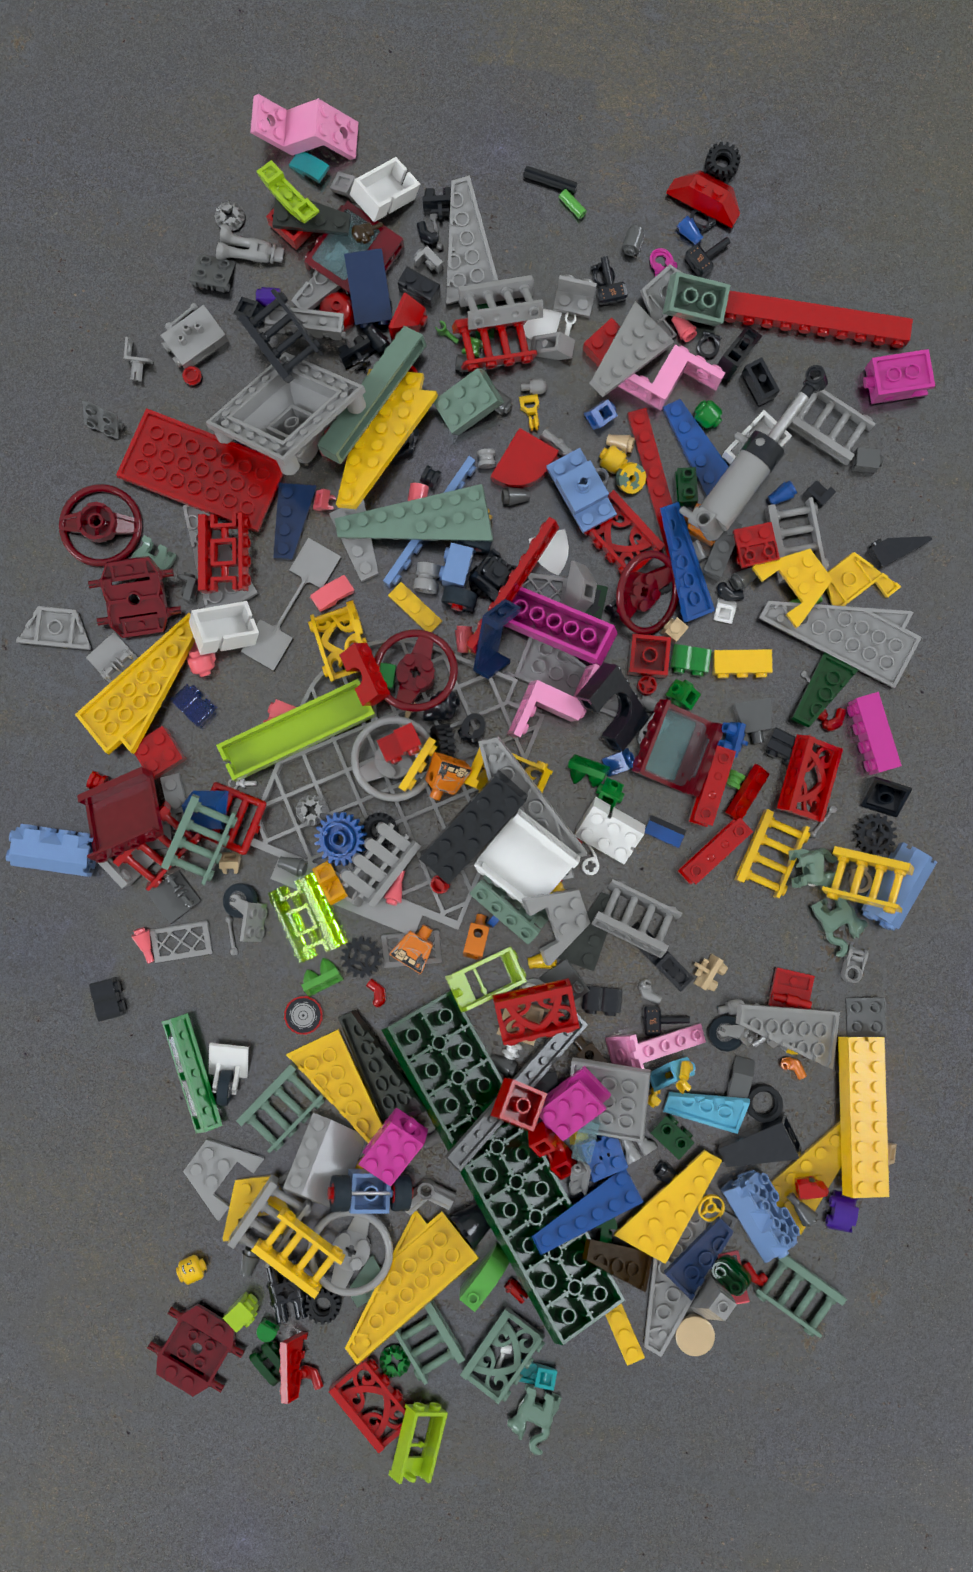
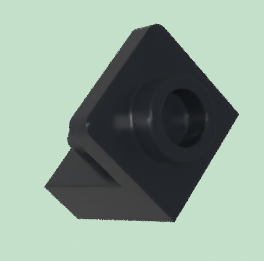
(249, 308)

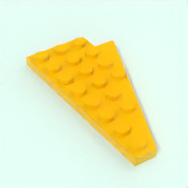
(384, 438)
(132, 699)
(421, 1268)

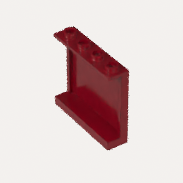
(122, 814)

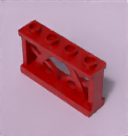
(648, 538)
(826, 770)
(533, 1030)
(345, 1397)

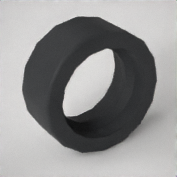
(777, 1108)

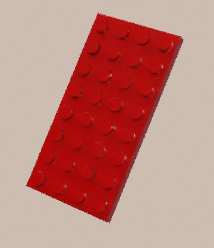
(199, 469)

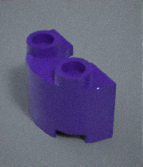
(843, 1213)

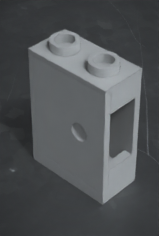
(193, 338)

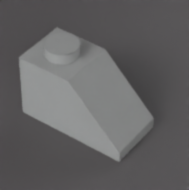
(553, 346)

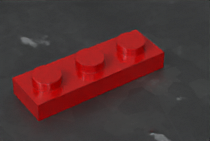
(747, 792)

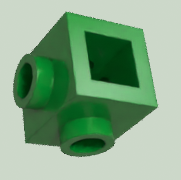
(683, 694)
(610, 792)

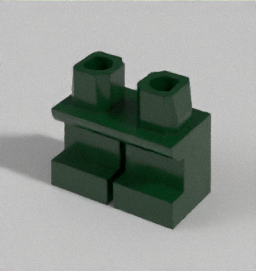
(686, 486)

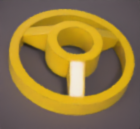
(705, 1210)

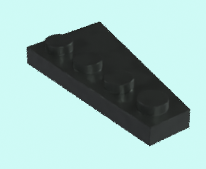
(327, 221)
(588, 945)

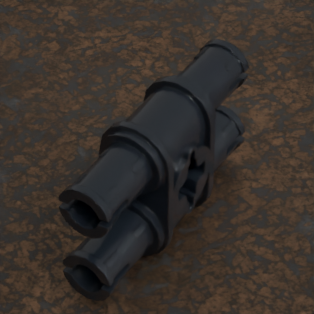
(279, 1298)

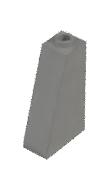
(713, 1301)

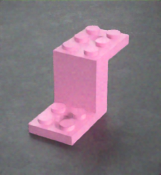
(304, 127)
(676, 364)
(551, 700)

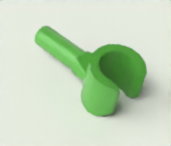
(444, 331)

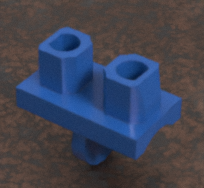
(734, 736)

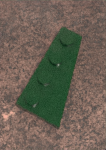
(822, 688)

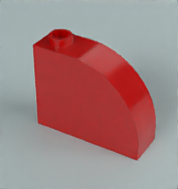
(524, 462)

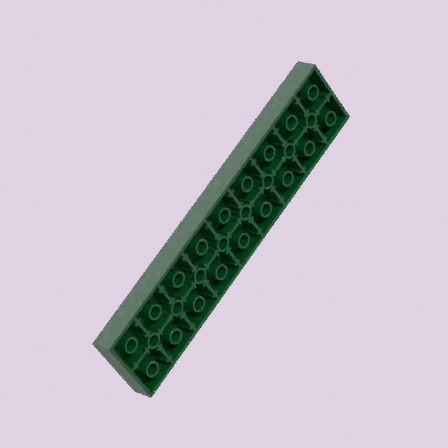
(505, 1176)

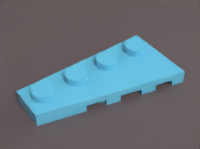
(715, 1111)

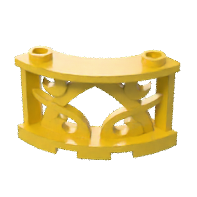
(327, 624)
(479, 780)

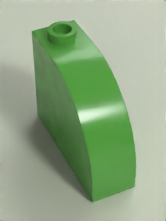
(484, 1277)

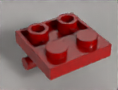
(756, 545)
(791, 989)

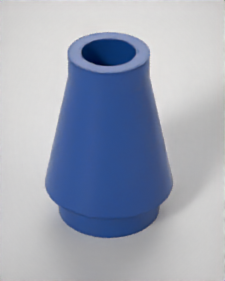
(689, 229)
(782, 493)

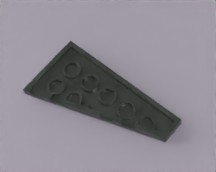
(381, 1076)

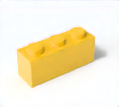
(741, 663)

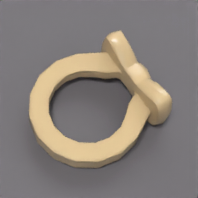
(852, 874)

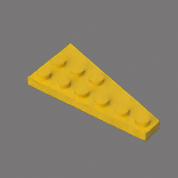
(337, 1078)
(666, 1215)

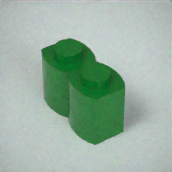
(690, 659)

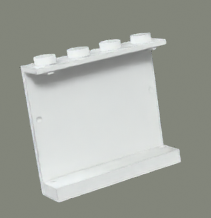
(526, 859)

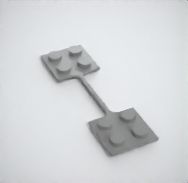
(314, 566)

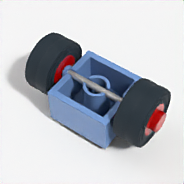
(456, 573)
(366, 1194)

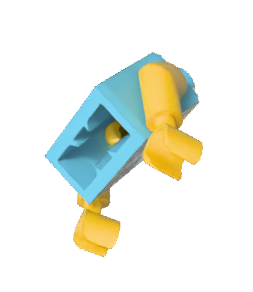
(672, 1073)

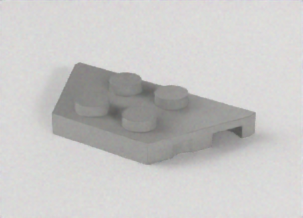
(55, 628)

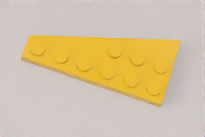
(820, 1160)

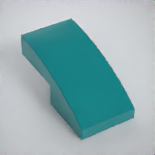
(309, 165)
(539, 1375)

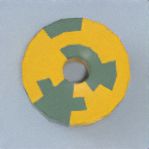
(624, 473)

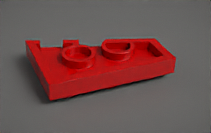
(290, 1360)

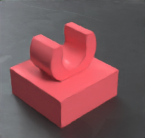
(321, 500)

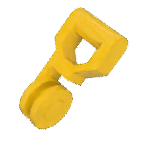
(533, 423)

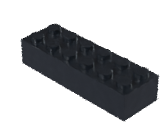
(473, 827)

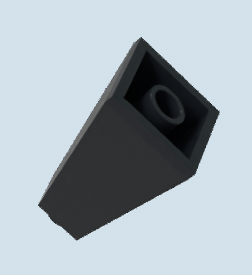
(762, 1144)

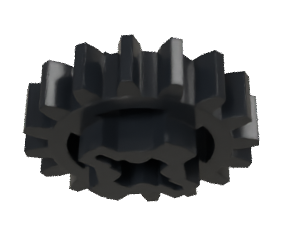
(874, 842)
(357, 948)

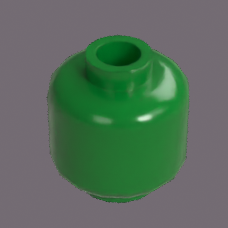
(708, 414)

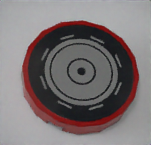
(303, 1015)

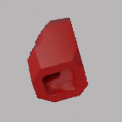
(810, 1188)

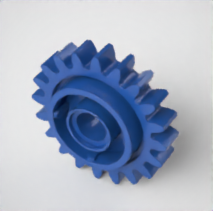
(329, 840)

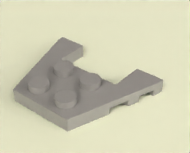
(654, 297)
(566, 918)
(212, 1166)

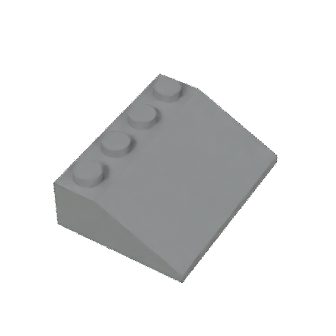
(324, 1152)

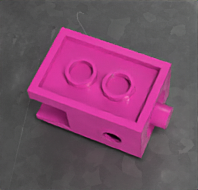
(899, 376)
(574, 1103)
(393, 1146)

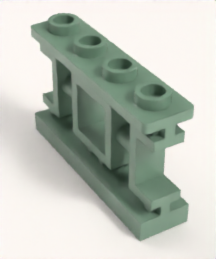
(516, 920)

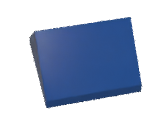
(212, 799)

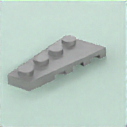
(314, 292)
(359, 550)

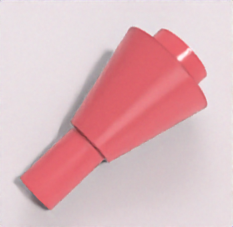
(394, 893)
(142, 939)

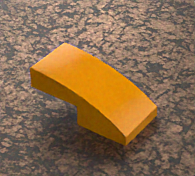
(329, 882)

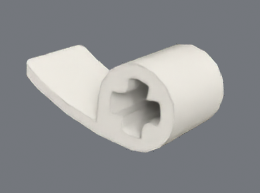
(593, 860)

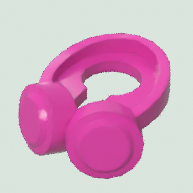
(661, 252)

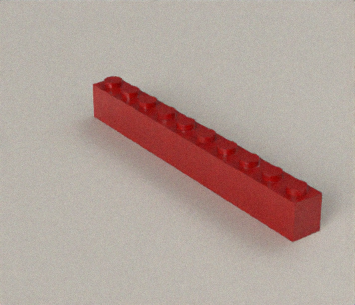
(818, 319)

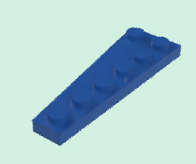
(696, 446)
(688, 576)
(599, 1206)

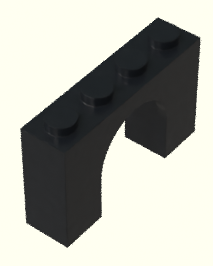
(630, 714)

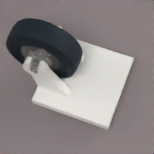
(225, 1063)

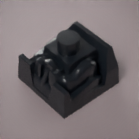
(492, 574)

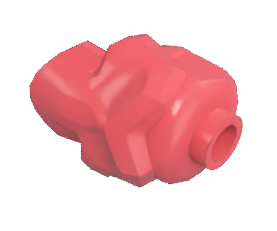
(199, 663)

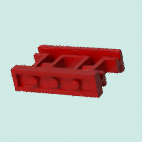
(209, 552)

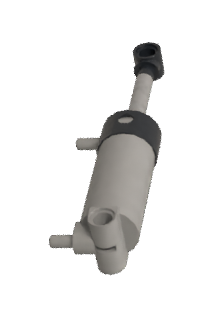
(750, 467)

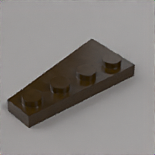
(620, 1261)

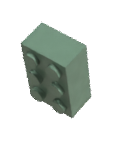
(696, 299)
(468, 401)

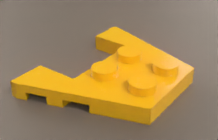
(803, 575)
(853, 577)
(243, 1195)

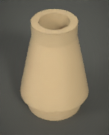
(623, 442)

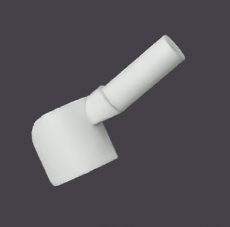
(569, 324)
(503, 1350)

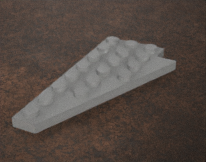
(859, 636)
(498, 756)
(666, 1301)

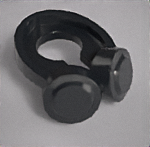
(476, 736)

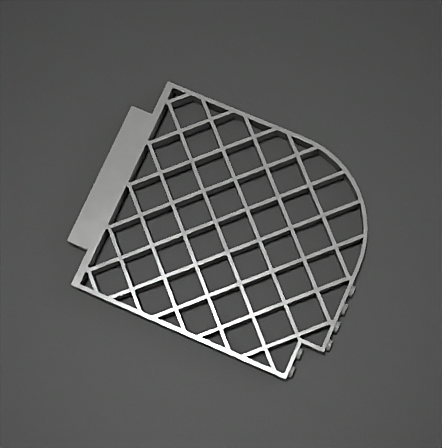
(407, 914)

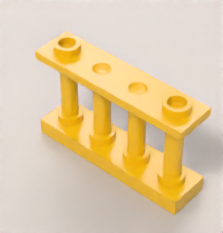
(760, 838)
(862, 861)
(291, 1271)

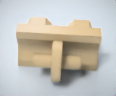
(707, 971)

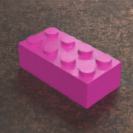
(873, 733)

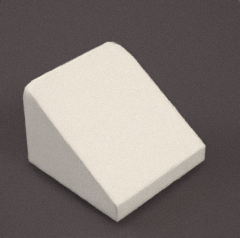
(724, 611)

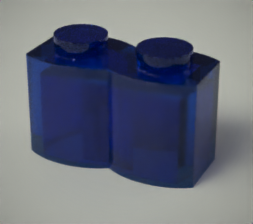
(192, 705)

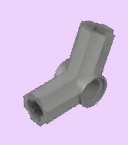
(438, 1195)

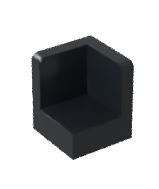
(819, 493)

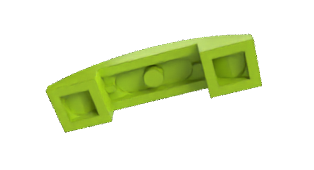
(286, 194)

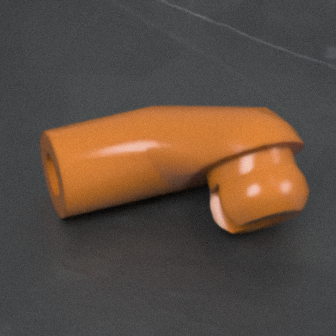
(794, 1065)

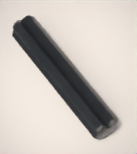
(550, 179)

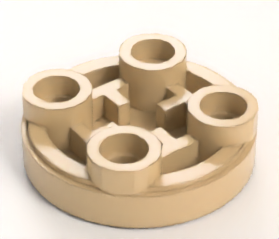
(695, 1335)

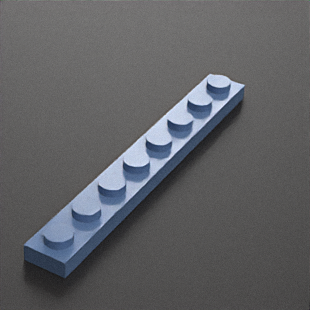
(415, 546)

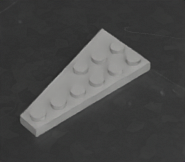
(468, 247)
(632, 348)
(225, 593)
(555, 669)
(798, 1029)

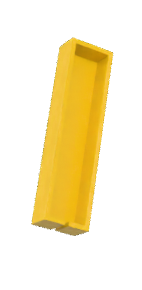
(863, 1117)

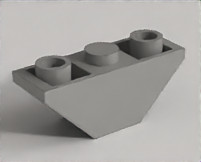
(580, 587)

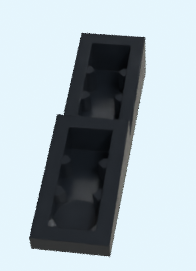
(668, 966)

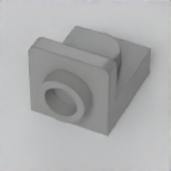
(343, 184)
(432, 260)

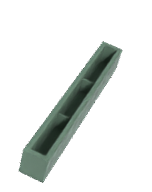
(379, 386)

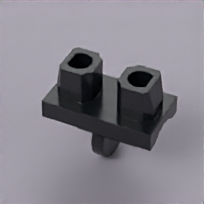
(437, 203)
(357, 353)

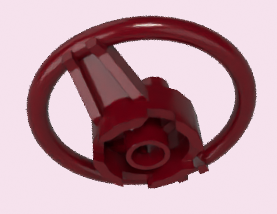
(111, 523)
(642, 590)
(418, 661)

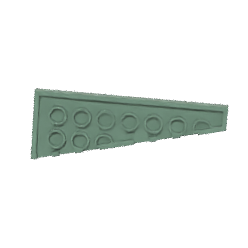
(443, 516)

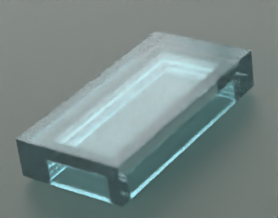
(585, 1142)

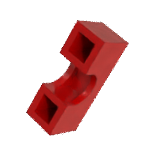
(373, 686)
(546, 1142)

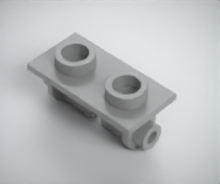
(579, 1178)

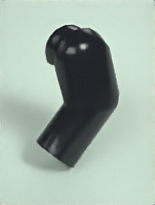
(425, 235)

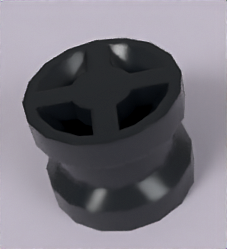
(430, 476)
(611, 608)

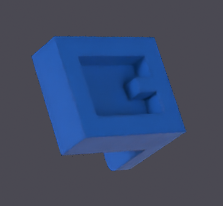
(619, 762)

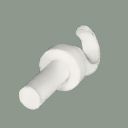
(242, 783)

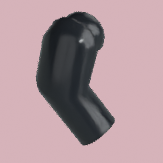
(727, 594)

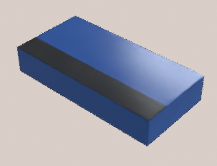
(665, 831)

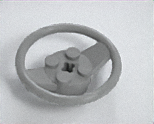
(379, 768)
(356, 1236)

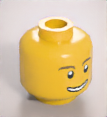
(191, 1269)

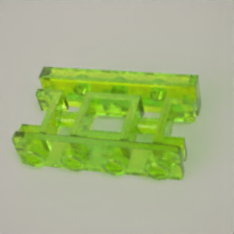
(318, 912)

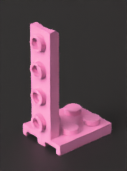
(628, 1052)

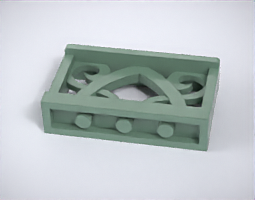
(478, 1365)

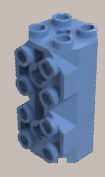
(51, 850)
(909, 889)
(764, 1222)

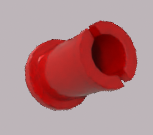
(512, 1287)

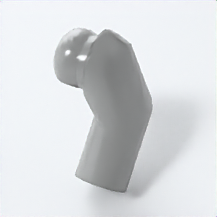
(647, 993)

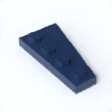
(292, 510)
(695, 1261)

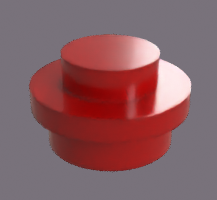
(192, 375)
(439, 885)

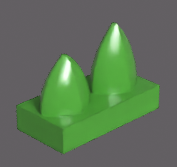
(329, 976)

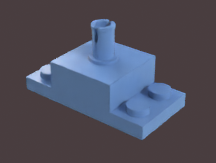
(582, 490)

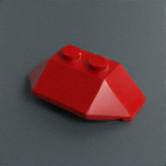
(706, 196)

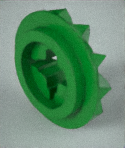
(386, 1358)

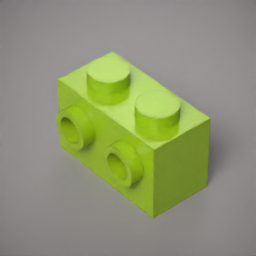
(242, 1312)

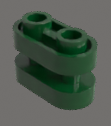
(731, 1275)
(258, 1359)

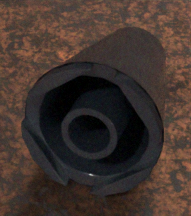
(471, 1224)

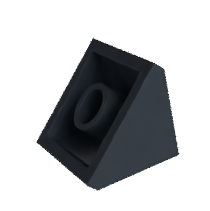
(885, 796)

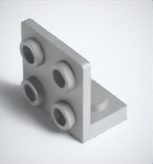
(575, 296)
(125, 874)

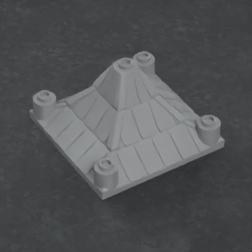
(284, 416)

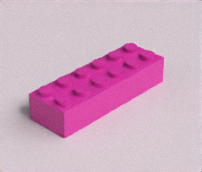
(562, 627)

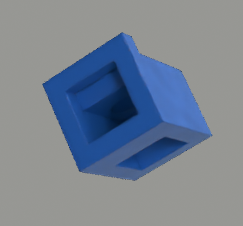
(608, 413)

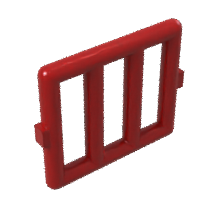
(254, 828)

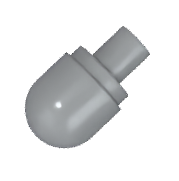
(535, 386)
(648, 702)
(730, 1007)

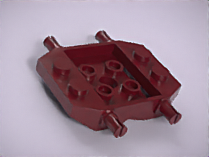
(149, 591)
(200, 1327)

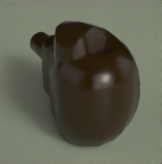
(363, 232)

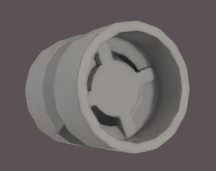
(427, 578)

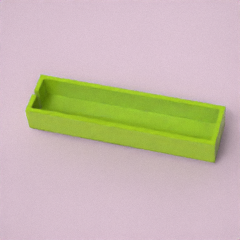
(294, 731)

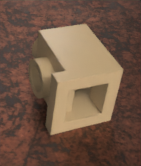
(674, 629)

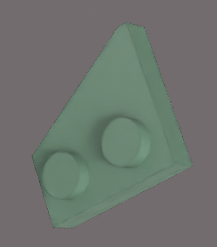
(365, 1275)

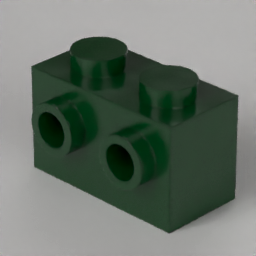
(671, 1136)

